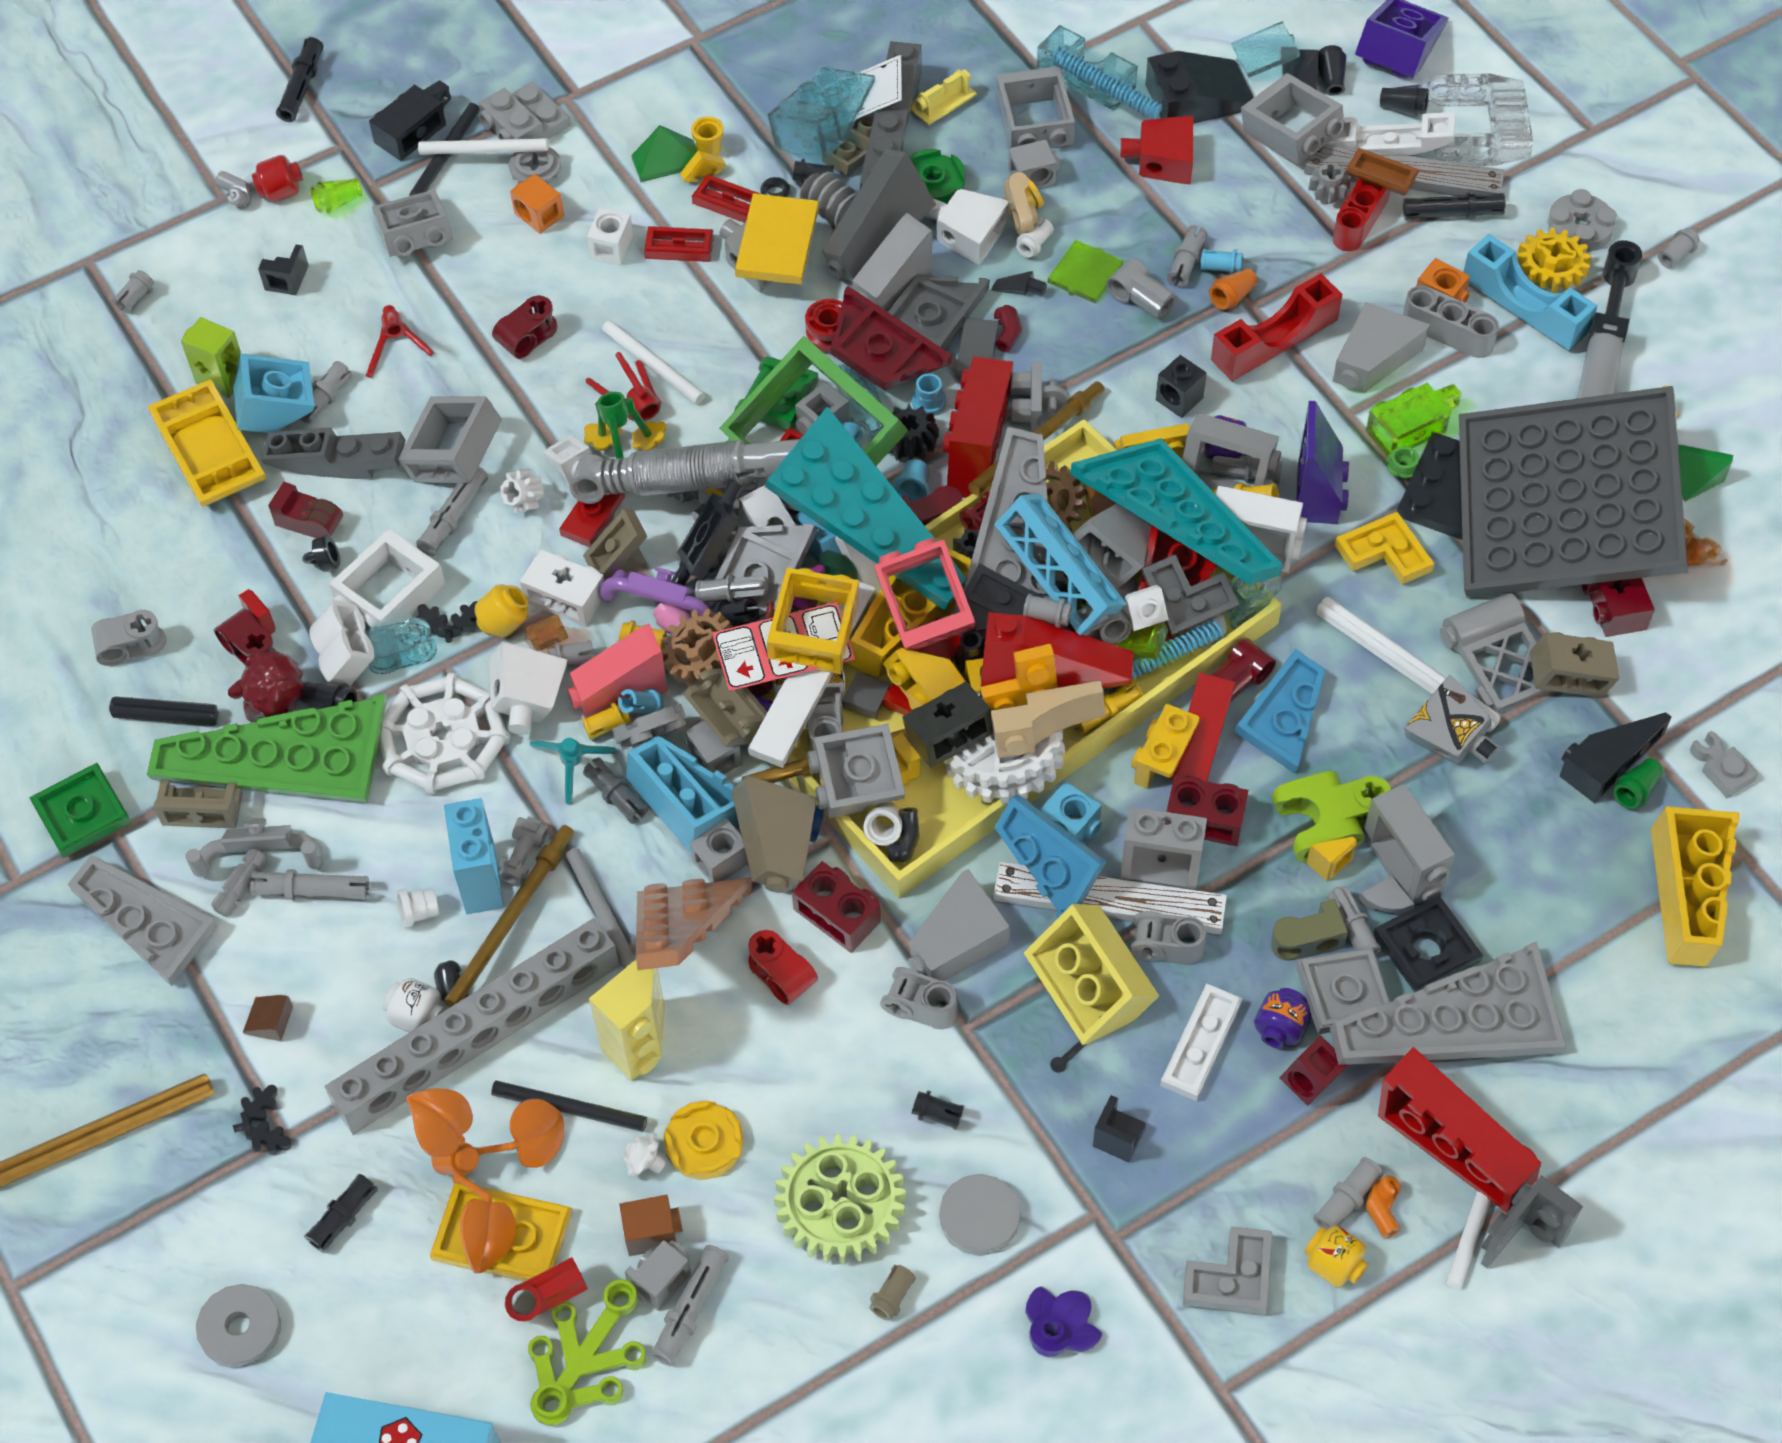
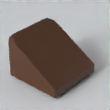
(269, 1017)

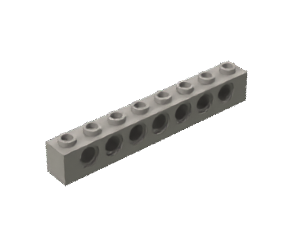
(472, 1026)

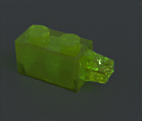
(1412, 417)

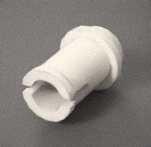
(1030, 243)

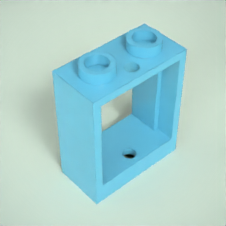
(473, 856)

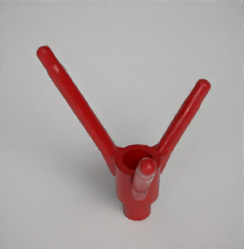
(393, 328)

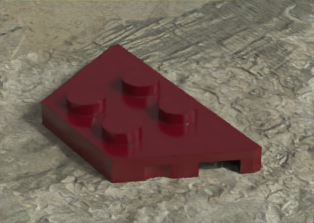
(881, 344)

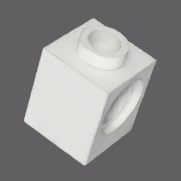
(610, 236)

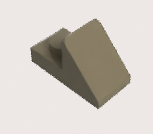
(618, 546)

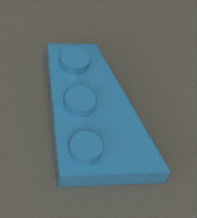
(1051, 854)

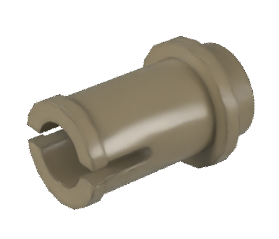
(887, 1301)

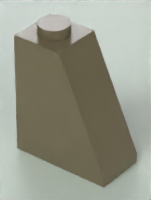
(774, 831)

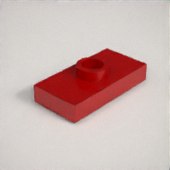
(588, 520)

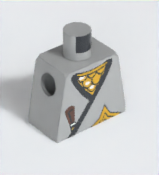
(1452, 725)

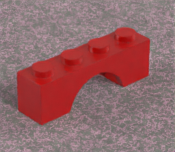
(1307, 311)

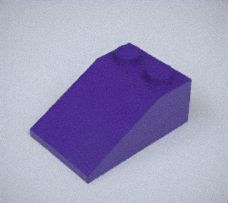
(1400, 37)
(1321, 470)

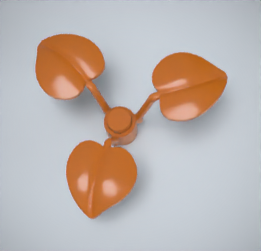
(439, 1125)

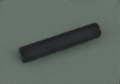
(163, 710)

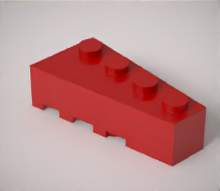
(1455, 1130)

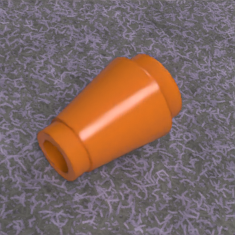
(1232, 288)

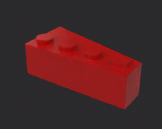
(978, 421)

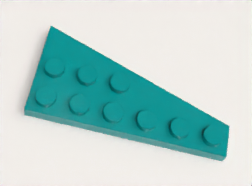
(849, 496)
(1171, 497)

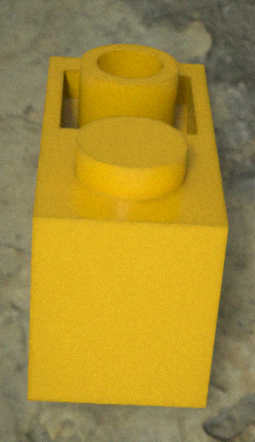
(921, 675)

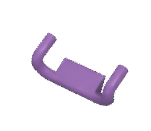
(653, 588)

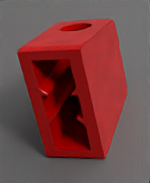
(1163, 149)

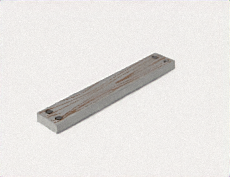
(1433, 175)

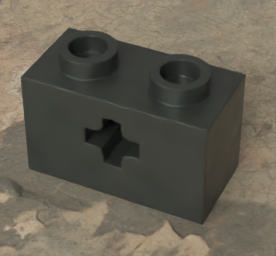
(948, 724)

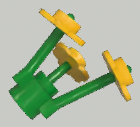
(612, 415)

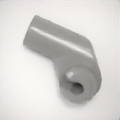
(238, 189)

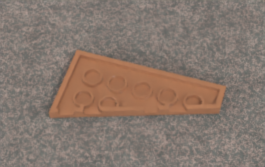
(681, 915)

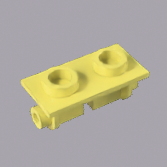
(943, 98)

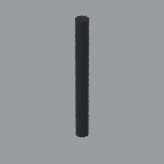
(440, 159)
(571, 1106)

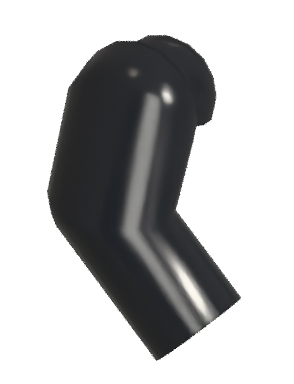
(909, 838)
(446, 976)

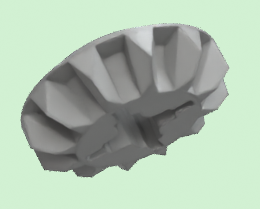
(522, 163)

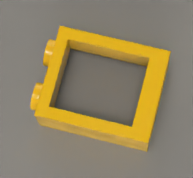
(808, 650)

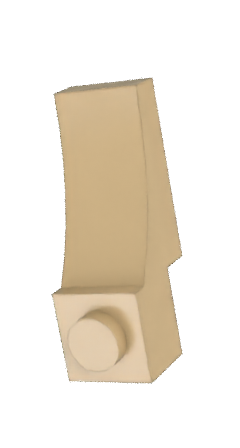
(1047, 712)

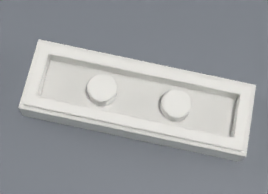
(1201, 1042)

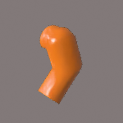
(1380, 1204)

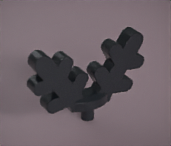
(439, 625)
(260, 1133)

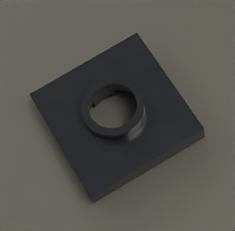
(1427, 921)

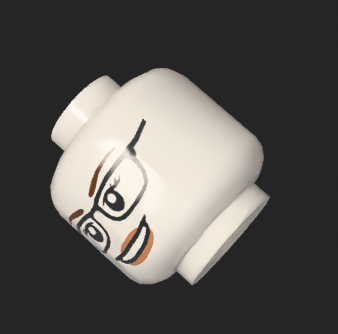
(411, 1004)

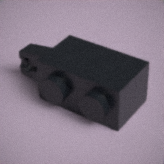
(410, 119)

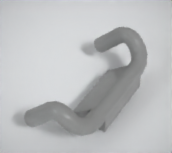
(255, 837)

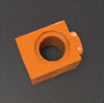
(537, 203)
(1446, 280)

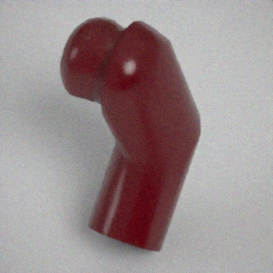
(1012, 327)

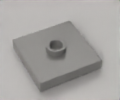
(1341, 985)

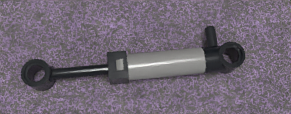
(1608, 329)

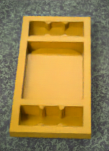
(206, 443)

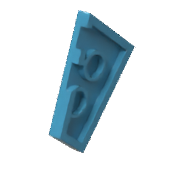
(1283, 711)

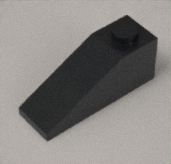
(1610, 754)

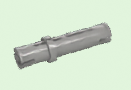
(445, 520)
(309, 885)
(668, 1346)

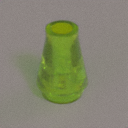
(333, 194)

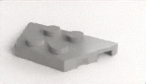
(768, 554)

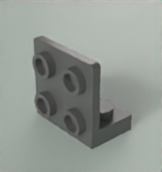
(1543, 1208)

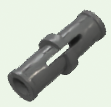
(615, 790)

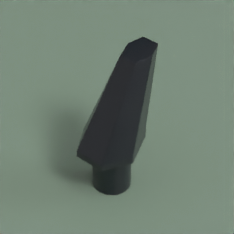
(1020, 284)

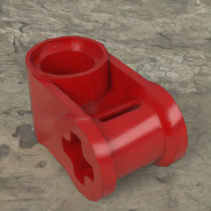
(782, 971)

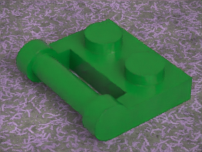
(784, 411)

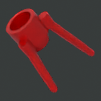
(644, 397)

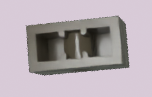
(1574, 664)

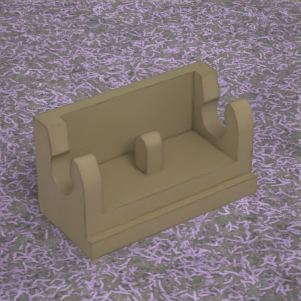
(730, 714)
(198, 806)

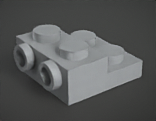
(522, 114)
(412, 223)
(855, 770)

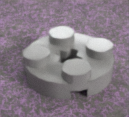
(1584, 207)
(660, 722)

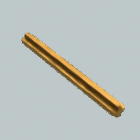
(105, 1128)

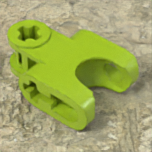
(1333, 806)

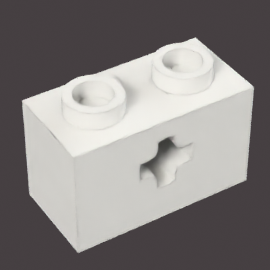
(563, 587)

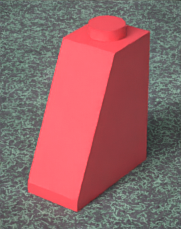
(628, 664)

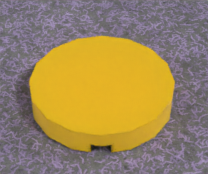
(703, 1140)

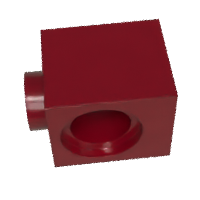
(1312, 1071)

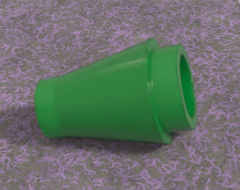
(1636, 786)

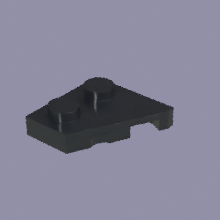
(994, 593)

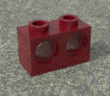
(1207, 800)
(830, 911)

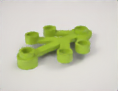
(583, 1359)

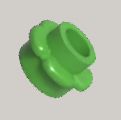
(1406, 456)

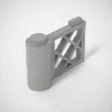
(1482, 630)

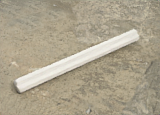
(1388, 650)

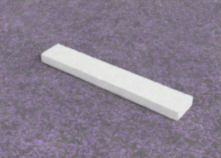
(797, 701)

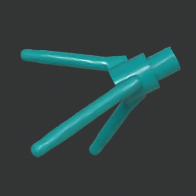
(571, 755)

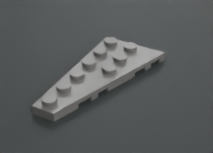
(1017, 473)
(1471, 1014)

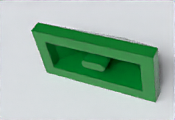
(663, 154)
(1701, 470)

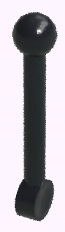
(1058, 1064)

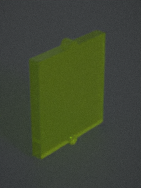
(1084, 271)

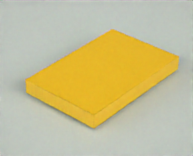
(777, 239)
(537, 1238)

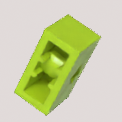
(212, 354)

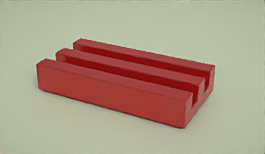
(723, 203)
(680, 247)

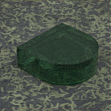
(837, 564)

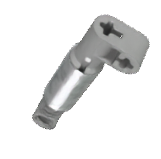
(678, 469)

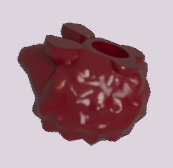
(268, 685)

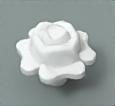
(642, 1155)

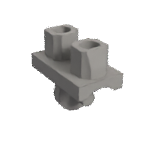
(1030, 383)

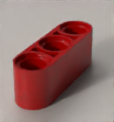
(1359, 215)

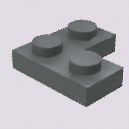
(1187, 604)

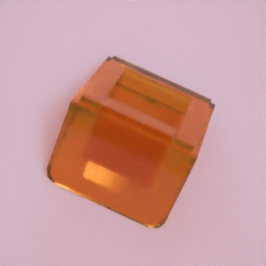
(545, 633)

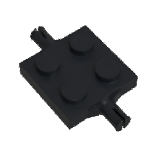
(708, 535)

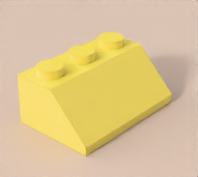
(1090, 973)
(630, 1019)

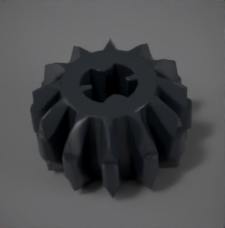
(920, 436)

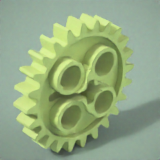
(821, 1227)

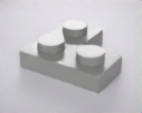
(1239, 1284)

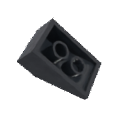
(1196, 85)

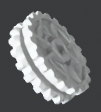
(994, 777)

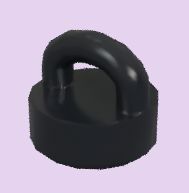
(323, 553)

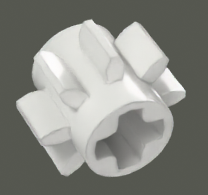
(522, 490)

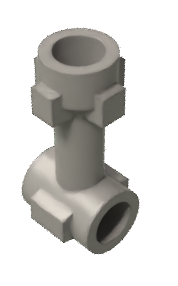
(528, 833)

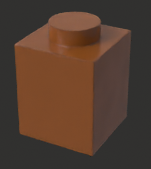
(649, 1223)

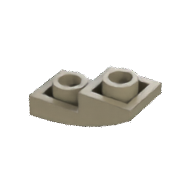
(853, 150)

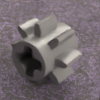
(1329, 183)

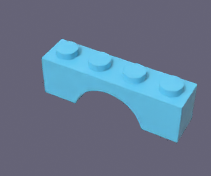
(1496, 273)

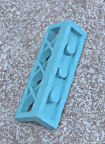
(1069, 555)

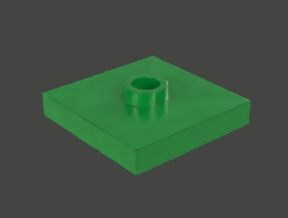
(80, 810)

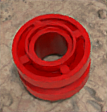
(822, 323)

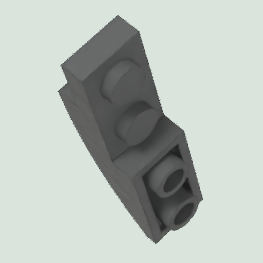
(327, 455)

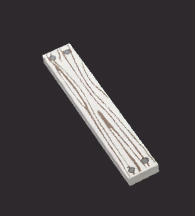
(1117, 897)

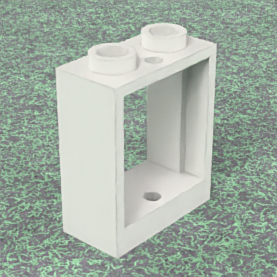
(1270, 514)
(389, 547)

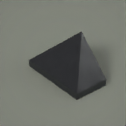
(1304, 67)

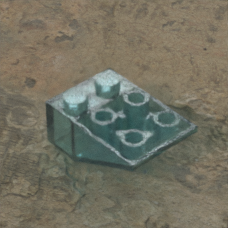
(820, 112)

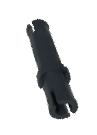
(304, 69)
(1465, 205)

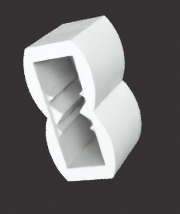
(341, 642)

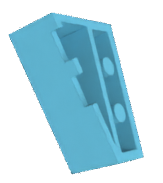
(680, 789)

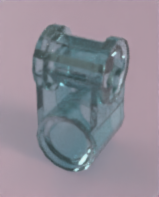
(1251, 598)
(397, 645)

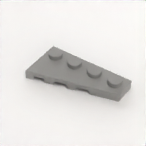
(148, 920)

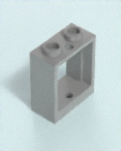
(1046, 85)
(1262, 111)
(1232, 437)
(457, 465)
(1174, 844)
(1408, 844)

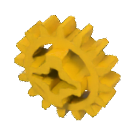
(1554, 259)

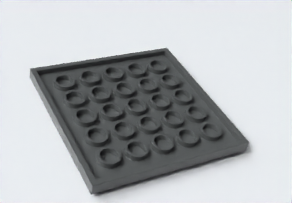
(1571, 493)

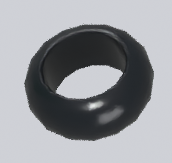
(775, 182)

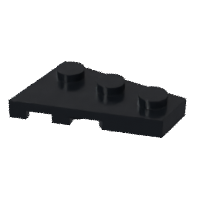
(1435, 488)

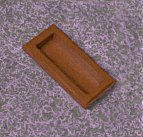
(1382, 171)

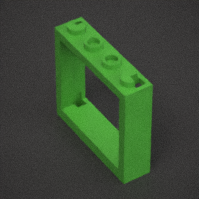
(787, 373)

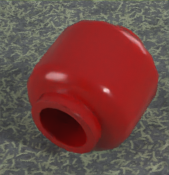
(277, 178)

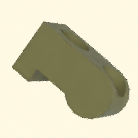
(1309, 935)

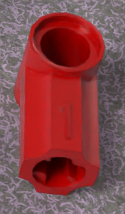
(549, 1289)

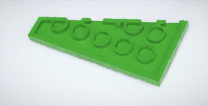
(291, 753)

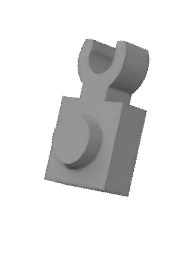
(1725, 769)

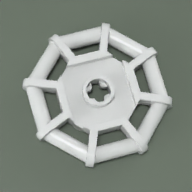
(440, 714)

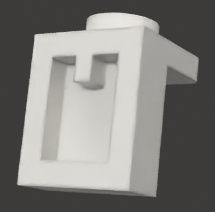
(566, 455)
(1145, 607)

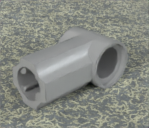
(1135, 284)

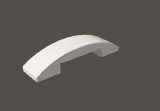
(1400, 139)

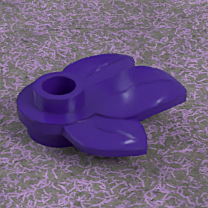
(1063, 1317)

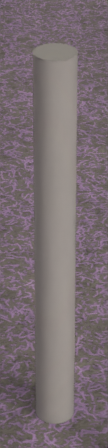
(600, 906)

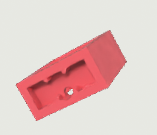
(938, 630)

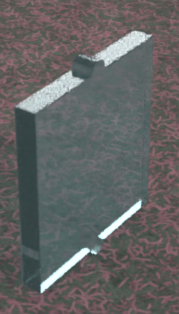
(1265, 49)

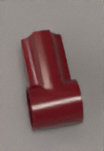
(1246, 666)

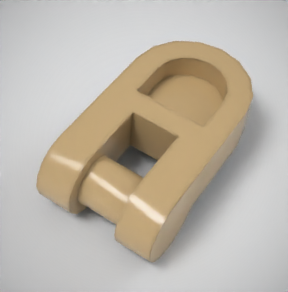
(1023, 214)

